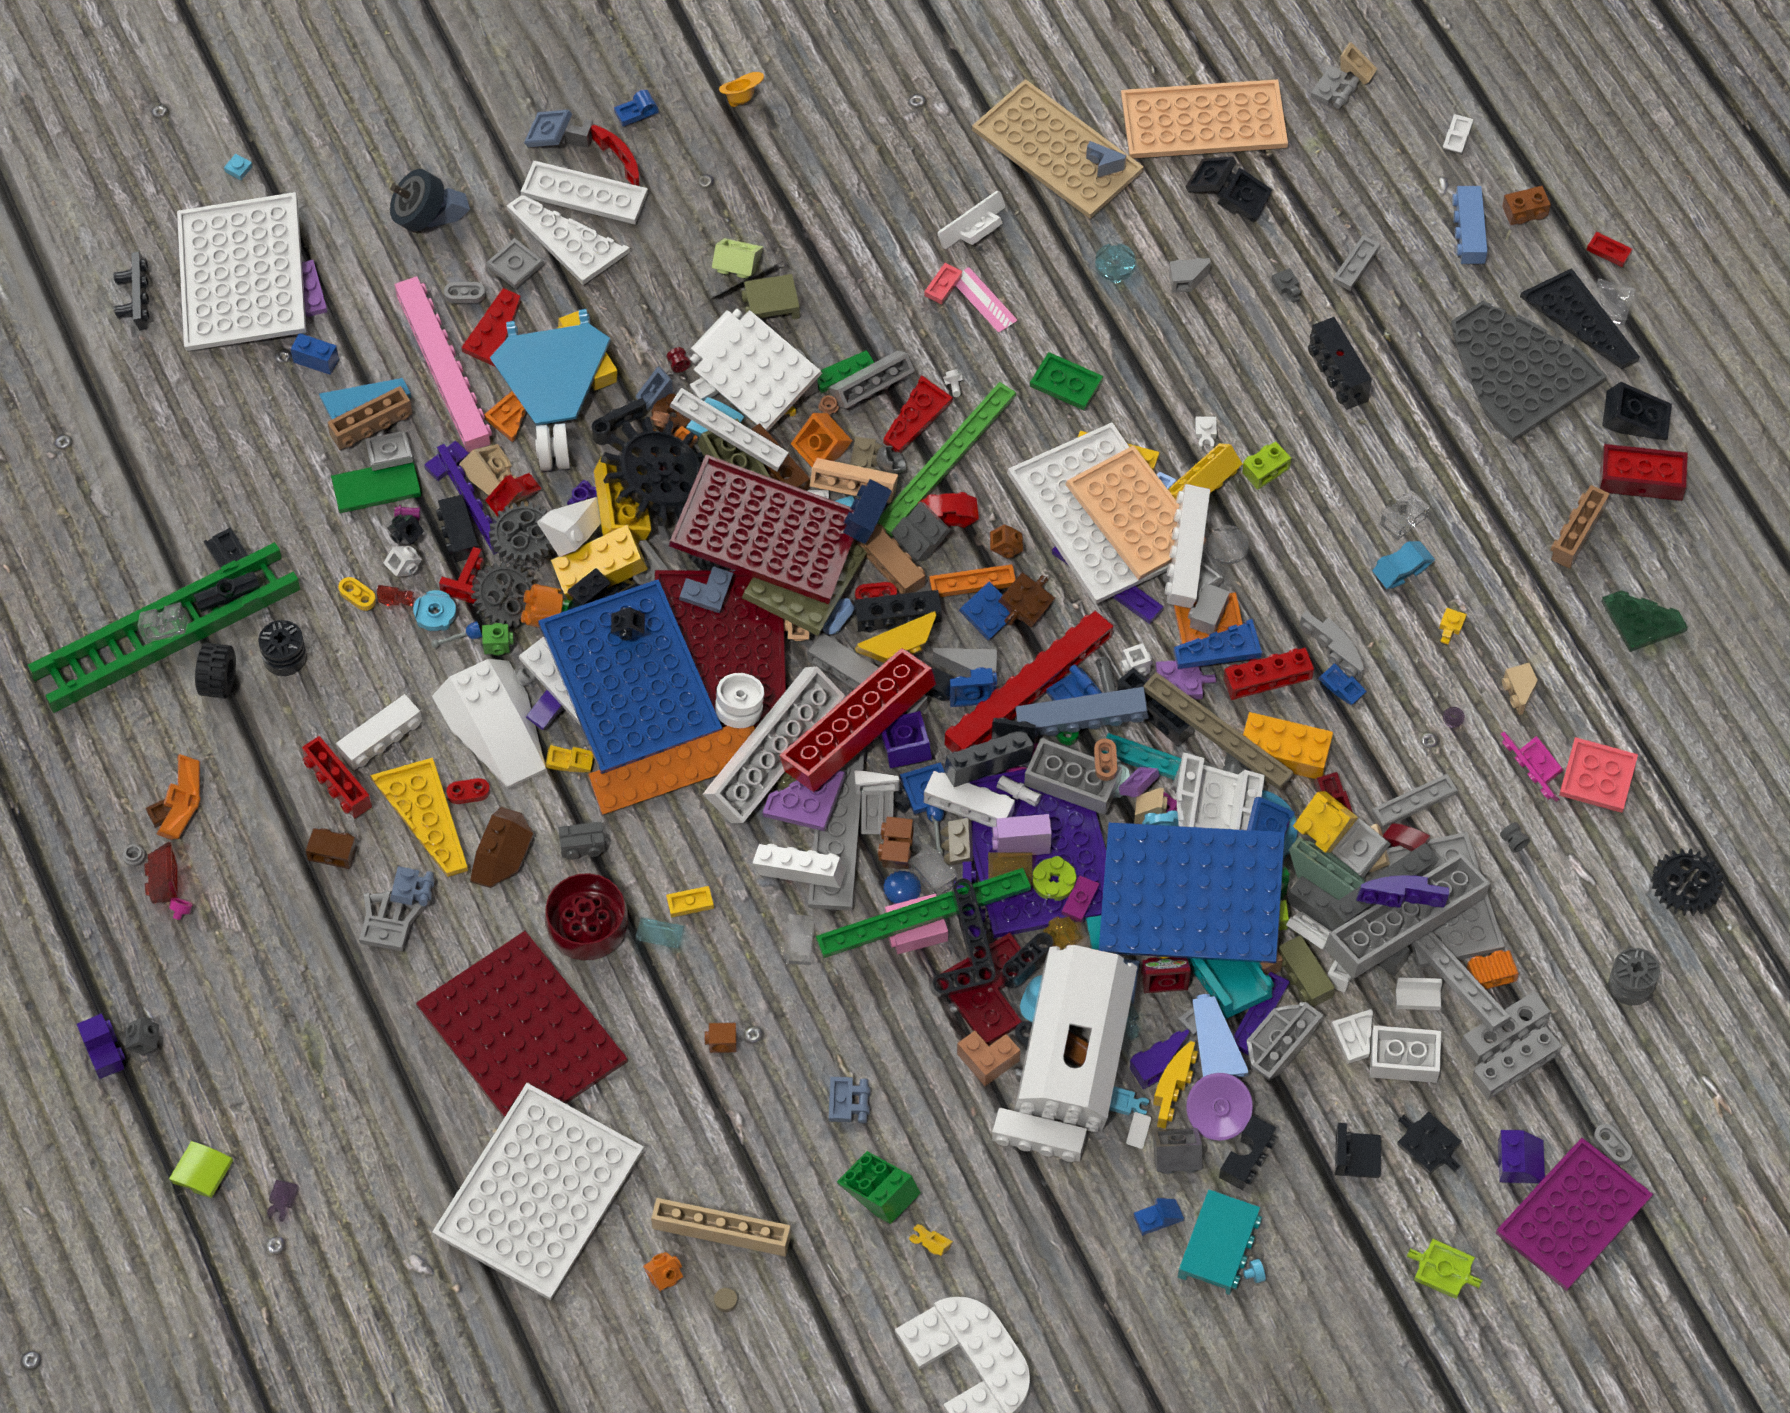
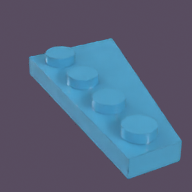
(346, 399)

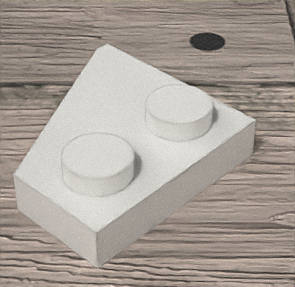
(1354, 1035)

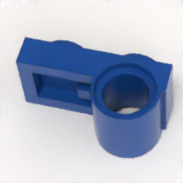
(637, 109)

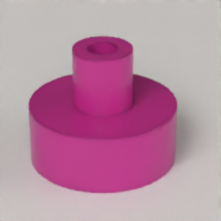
(180, 907)

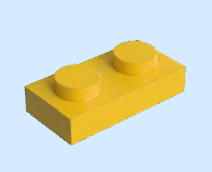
(690, 901)

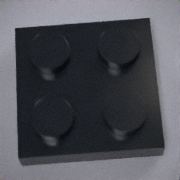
(1211, 174)

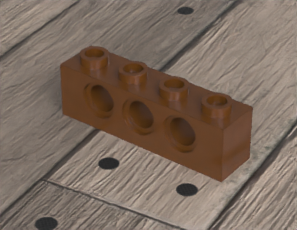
(789, 468)

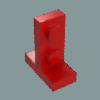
(512, 491)
(462, 588)

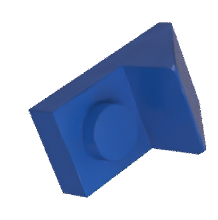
(1161, 1215)

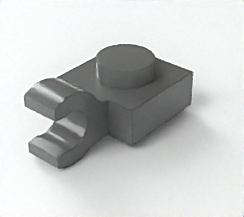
(1287, 283)

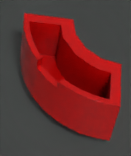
(954, 508)

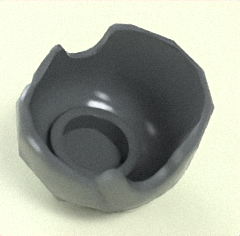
(890, 461)

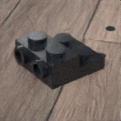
(1243, 194)

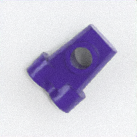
(582, 492)

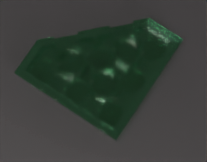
(1642, 620)

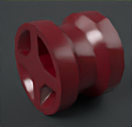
(678, 359)

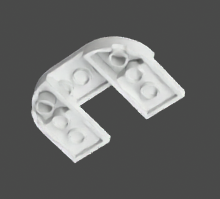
(986, 1344)

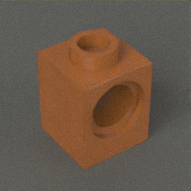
(721, 1037)

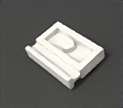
(1309, 929)

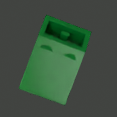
(880, 1186)

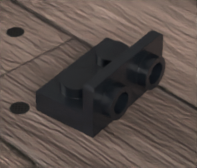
(588, 588)

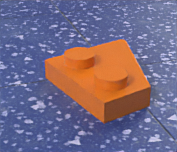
(506, 416)

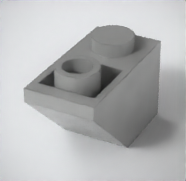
(1187, 274)

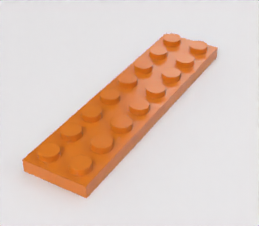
(667, 770)

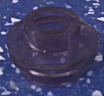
(1450, 721)

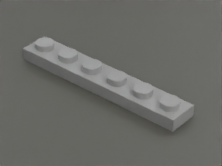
(1461, 981)

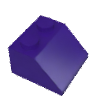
(1520, 1157)

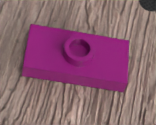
(1080, 898)

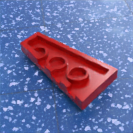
(492, 327)

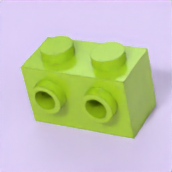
(1266, 465)

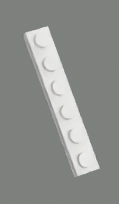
(729, 429)

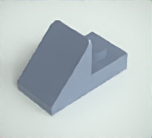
(1108, 159)

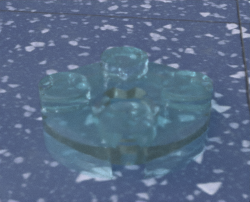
(1114, 272)

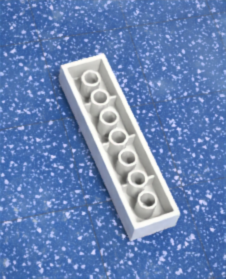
(757, 762)

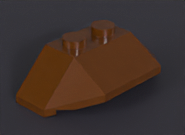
(501, 848)

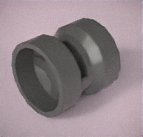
(1514, 837)

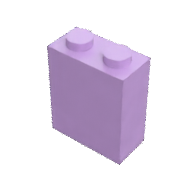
(1022, 834)

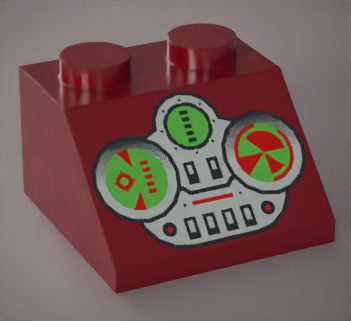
(1165, 974)

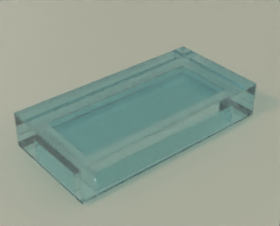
(659, 933)

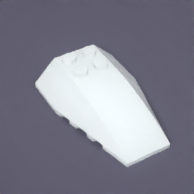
(490, 718)
(1214, 796)

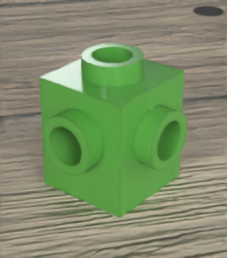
(497, 639)

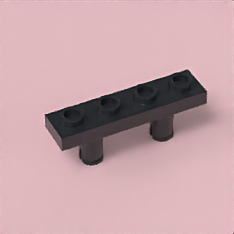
(140, 297)

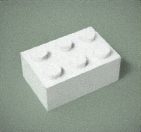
(1405, 1054)

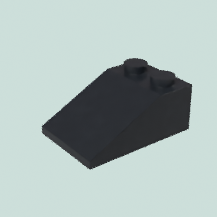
(1636, 412)

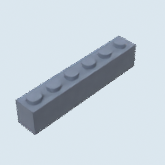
(1085, 711)

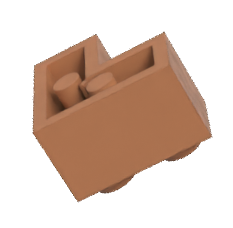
(985, 1060)

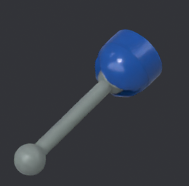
(472, 631)
(935, 815)

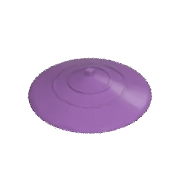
(1219, 1106)

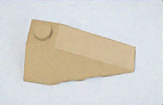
(487, 468)

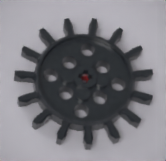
(657, 471)

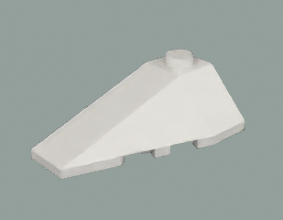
(570, 525)

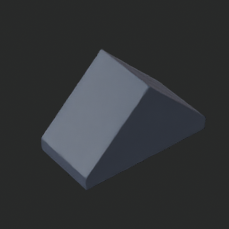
(655, 388)

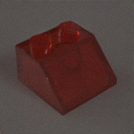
(162, 874)

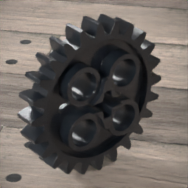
(1670, 871)

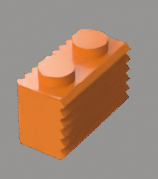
(1493, 969)

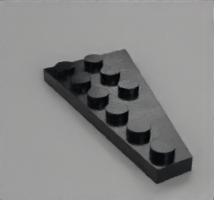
(1576, 310)

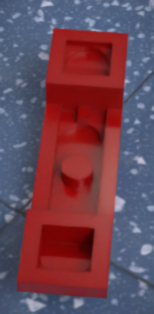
(605, 140)

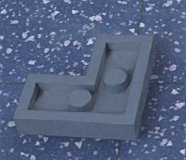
(710, 595)

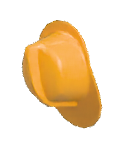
(741, 89)

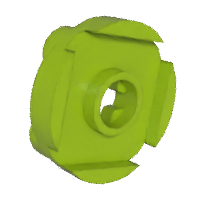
(1054, 867)

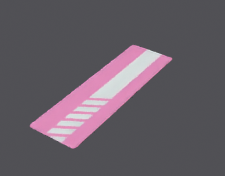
(985, 300)

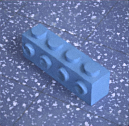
(1471, 225)

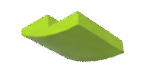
(201, 1169)

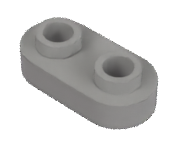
(464, 292)
(1614, 1144)

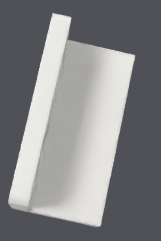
(1418, 993)

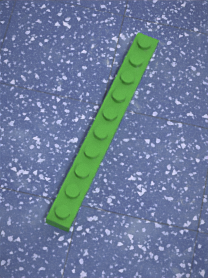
(947, 456)

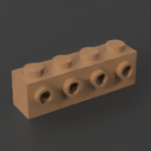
(370, 418)
(1579, 527)

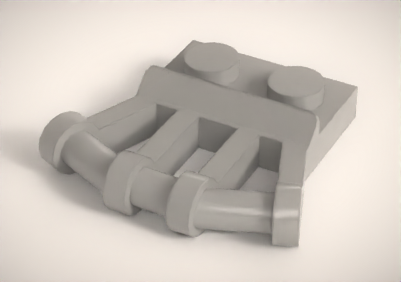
(383, 931)

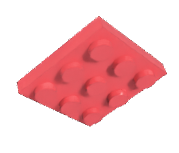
(1598, 775)

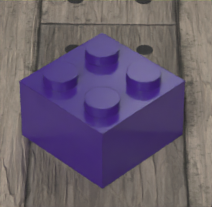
(906, 741)

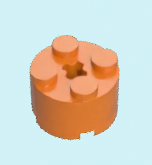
(540, 604)

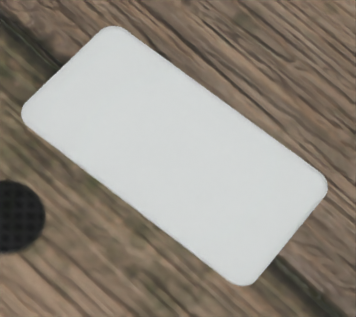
(1138, 1130)

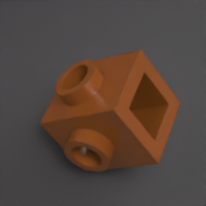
(1006, 541)

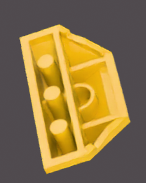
(908, 636)

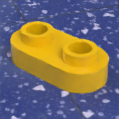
(358, 594)

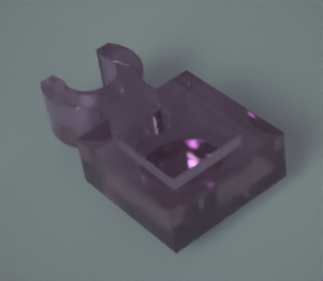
(282, 1196)

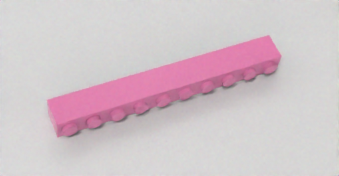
(442, 364)

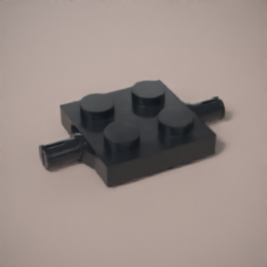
(1429, 1143)

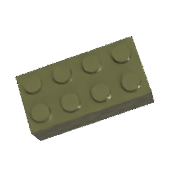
(719, 448)

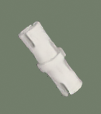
(1018, 791)

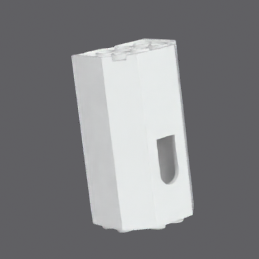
(1084, 991)

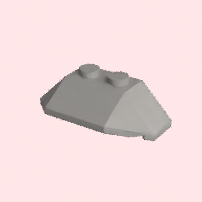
(1281, 1038)

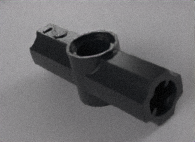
(215, 596)

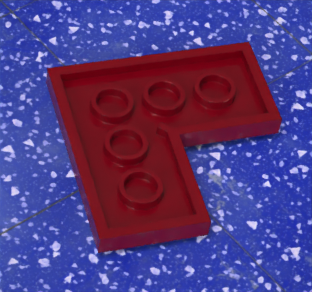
(986, 1007)

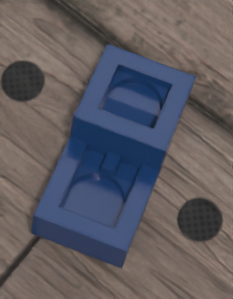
(1341, 685)

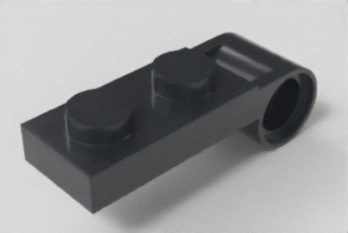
(616, 418)

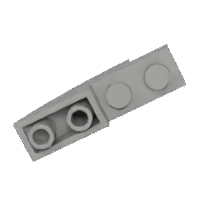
(1340, 648)

